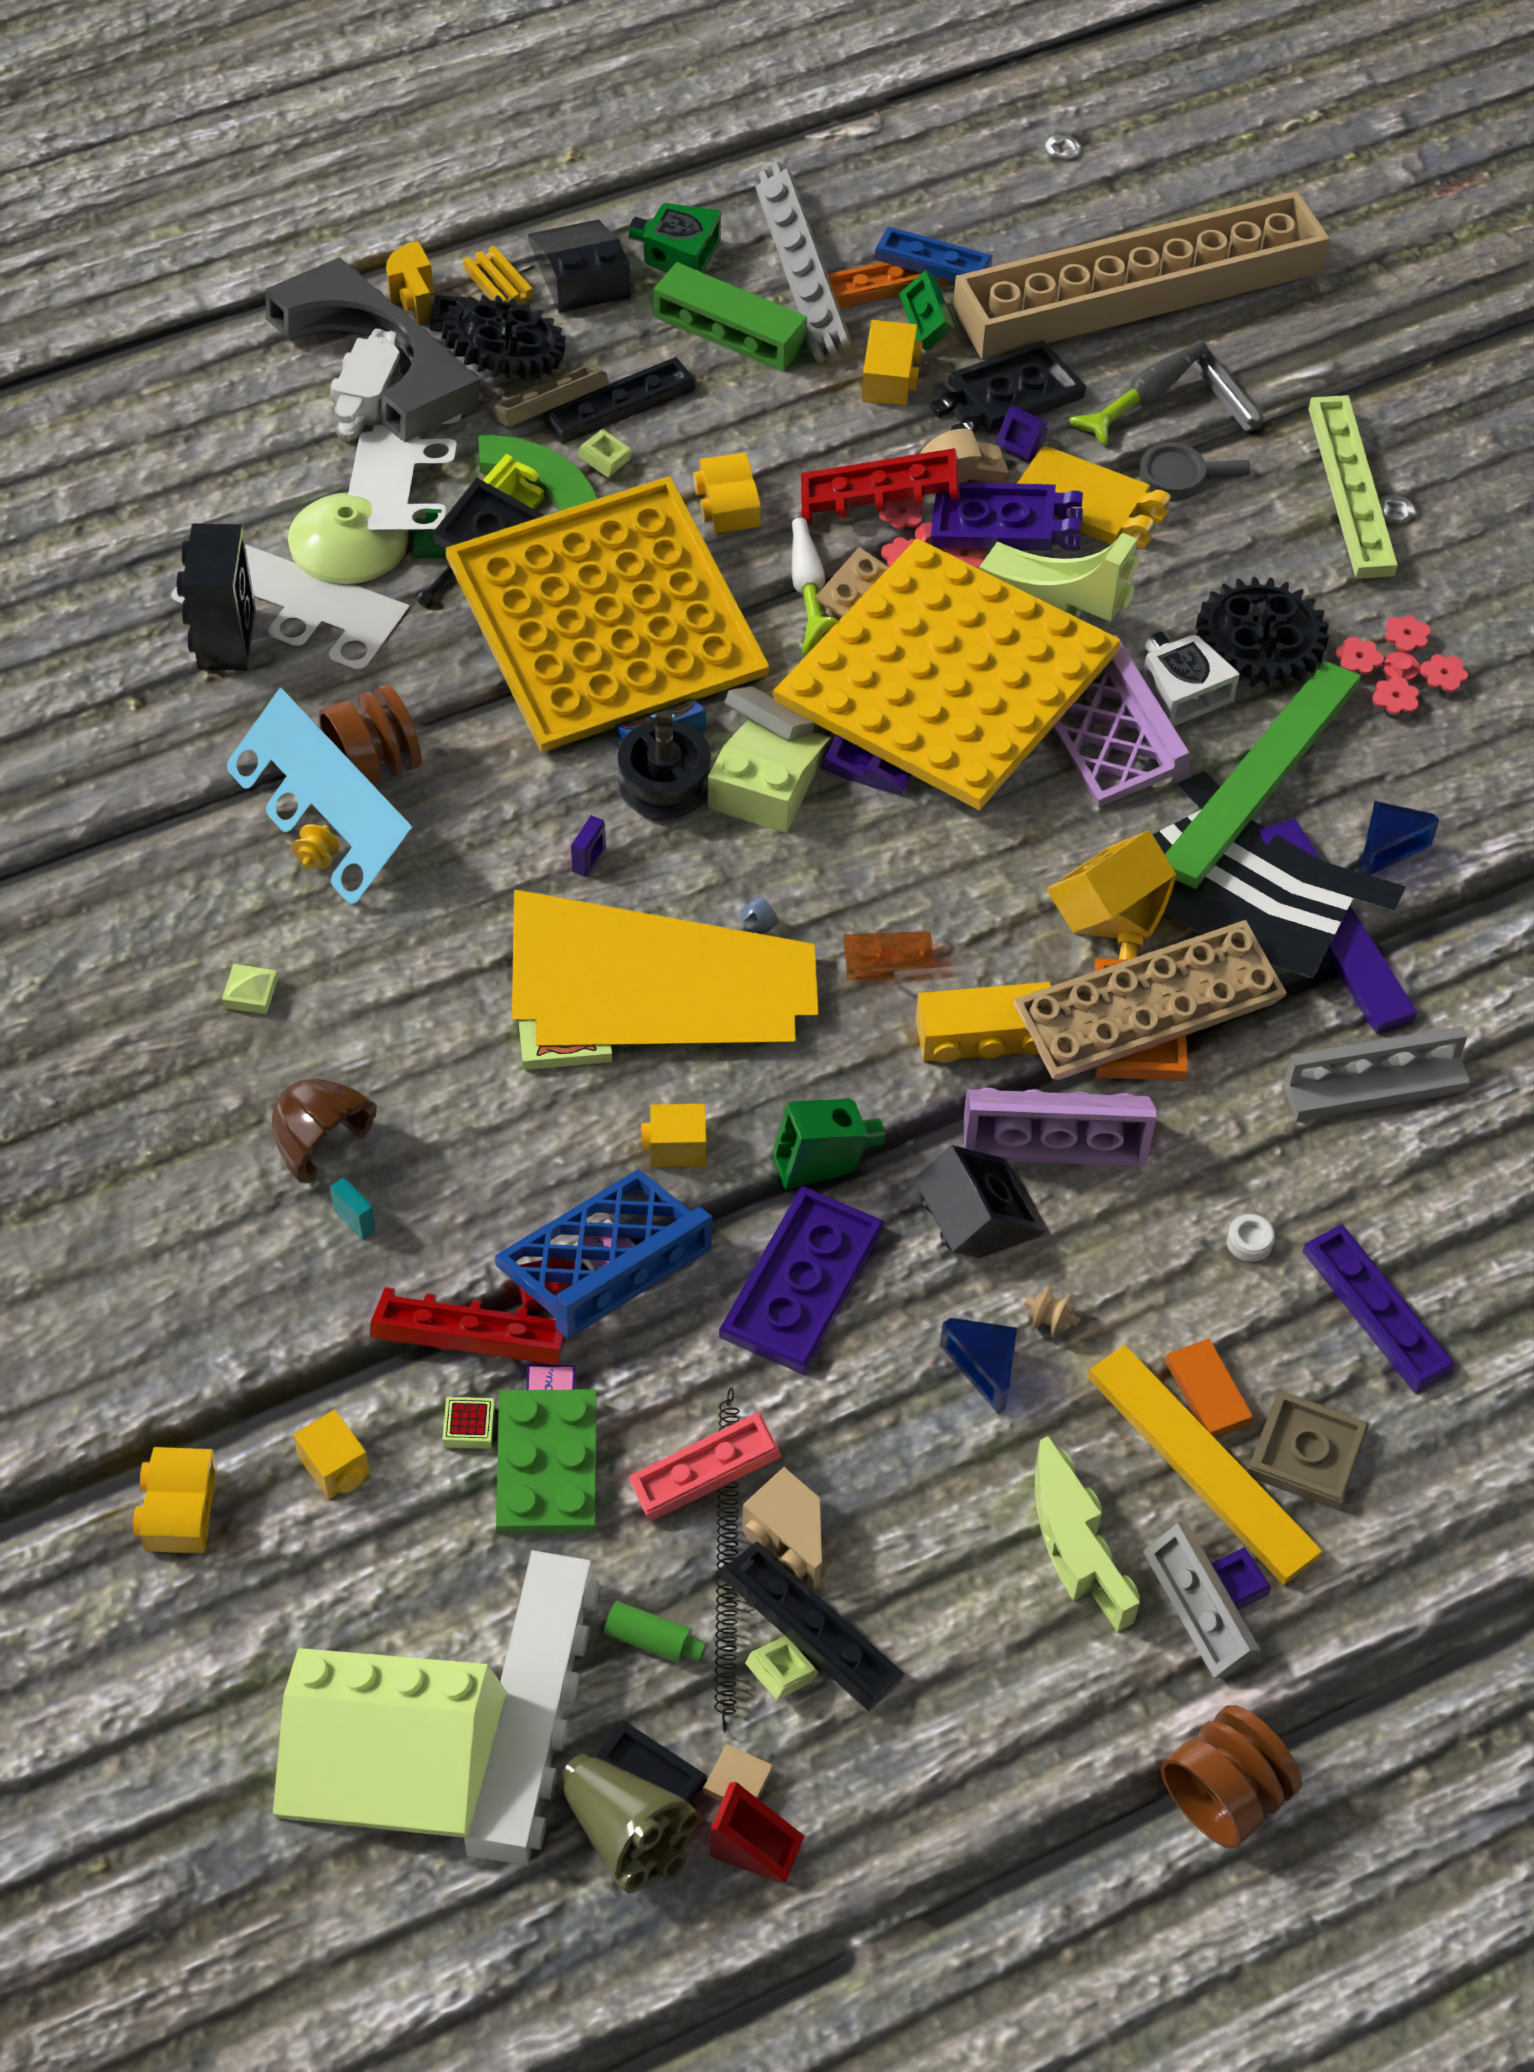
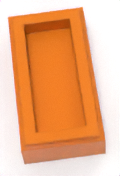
(1208, 1388)

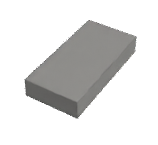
(768, 713)

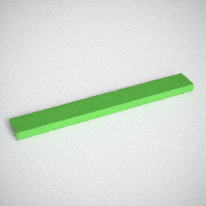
(1260, 773)

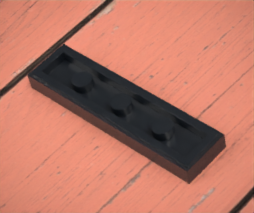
(619, 400)
(812, 1626)

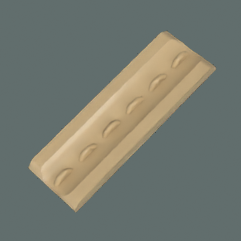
(1149, 1000)

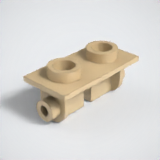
(850, 583)

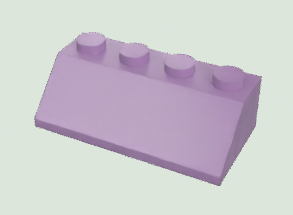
(1060, 1127)

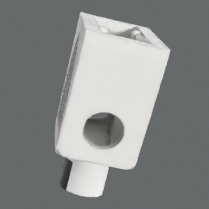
(1187, 677)

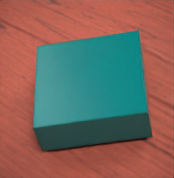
(353, 1208)

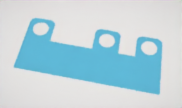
(327, 779)

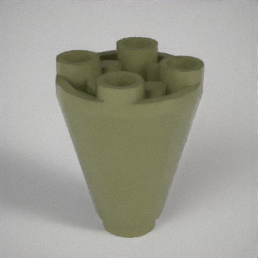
(629, 1821)

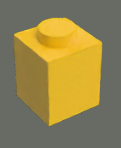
(675, 1135)
(332, 1455)

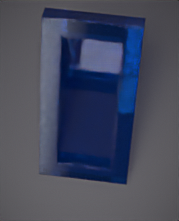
(1395, 835)
(983, 1355)

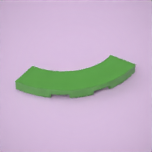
(558, 476)

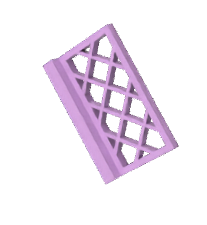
(1145, 716)

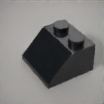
(977, 1202)

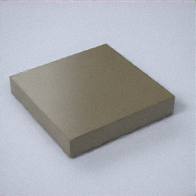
(1308, 1449)

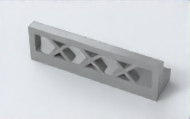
(1377, 1076)

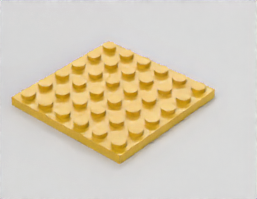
(606, 612)
(947, 672)

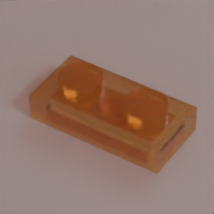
(883, 953)

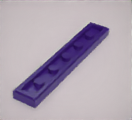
(1356, 955)

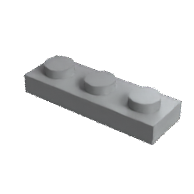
(1201, 1601)

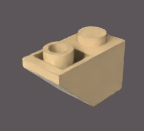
(788, 1523)

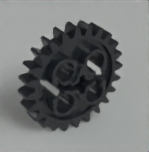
(479, 335)
(1286, 626)

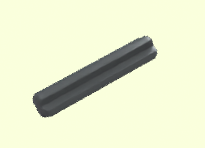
(1229, 392)

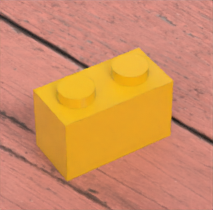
(889, 362)

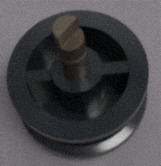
(664, 768)

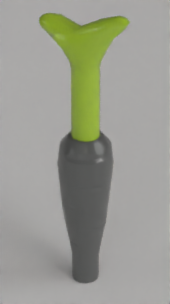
(1143, 389)

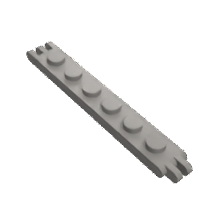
(802, 262)

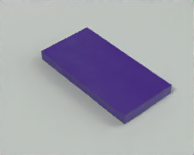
(802, 1280)

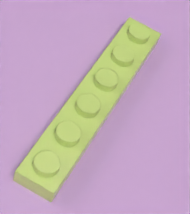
(1352, 487)

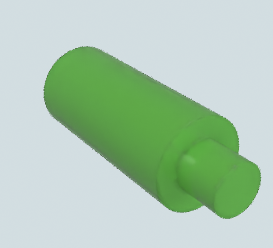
(652, 1633)

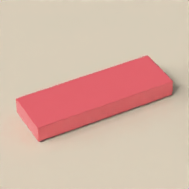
(704, 1466)

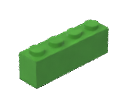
(730, 316)

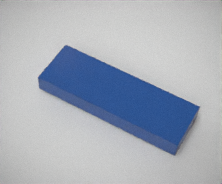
(928, 254)

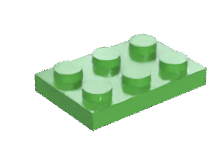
(546, 1461)

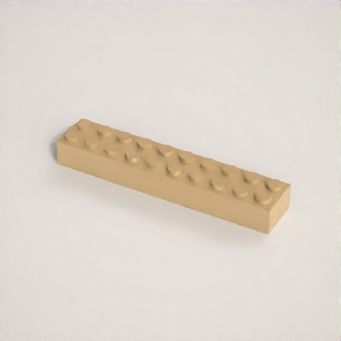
(1140, 274)

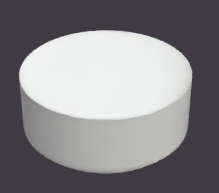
(1250, 1238)

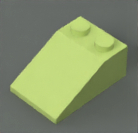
(764, 775)

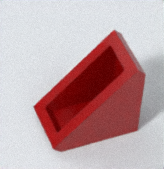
(753, 1836)

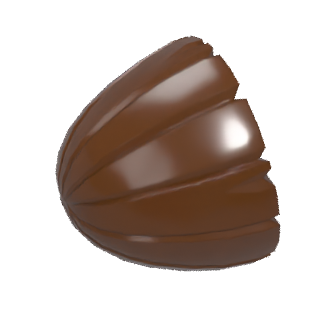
(305, 1114)

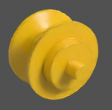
(315, 847)

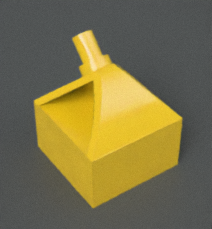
(1118, 893)

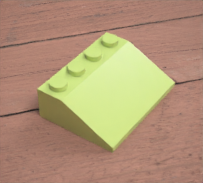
(385, 1741)

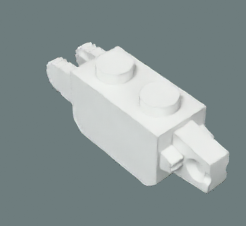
(364, 376)

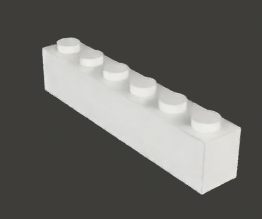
(530, 1726)

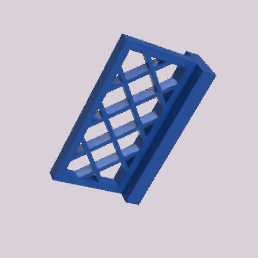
(628, 1270)

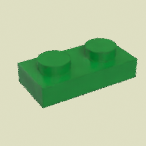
(927, 309)

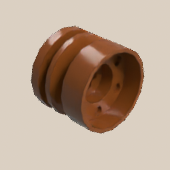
(378, 734)
(1231, 1776)

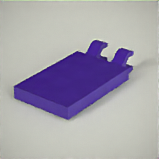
(1009, 515)

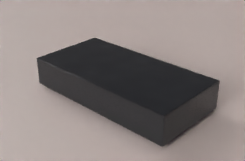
(652, 1762)

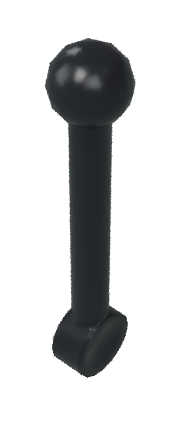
(425, 596)

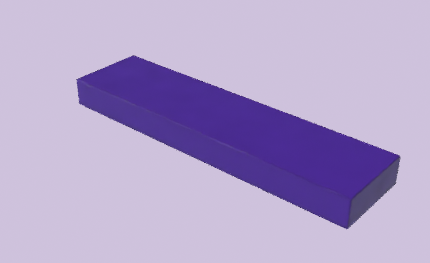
(1379, 1308)

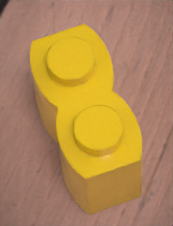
(728, 492)
(176, 1501)

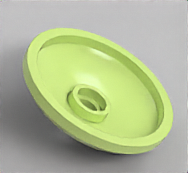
(335, 545)

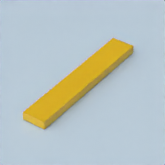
(1205, 1465)

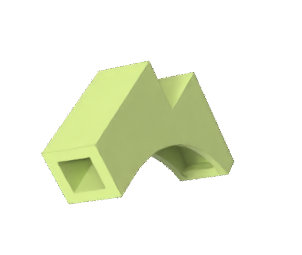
(1086, 583)

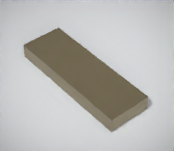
(548, 395)

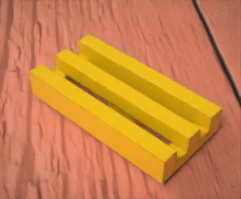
(502, 273)

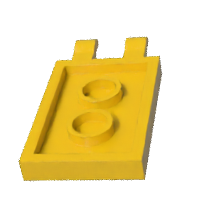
(1108, 496)

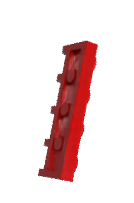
(880, 482)
(466, 1328)

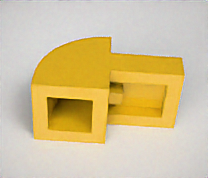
(411, 280)

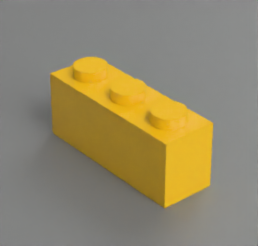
(973, 1023)

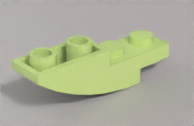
(1069, 1527)

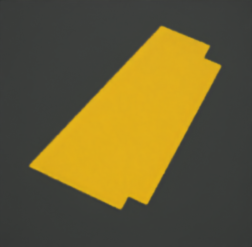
(652, 978)

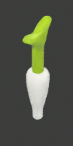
(808, 581)

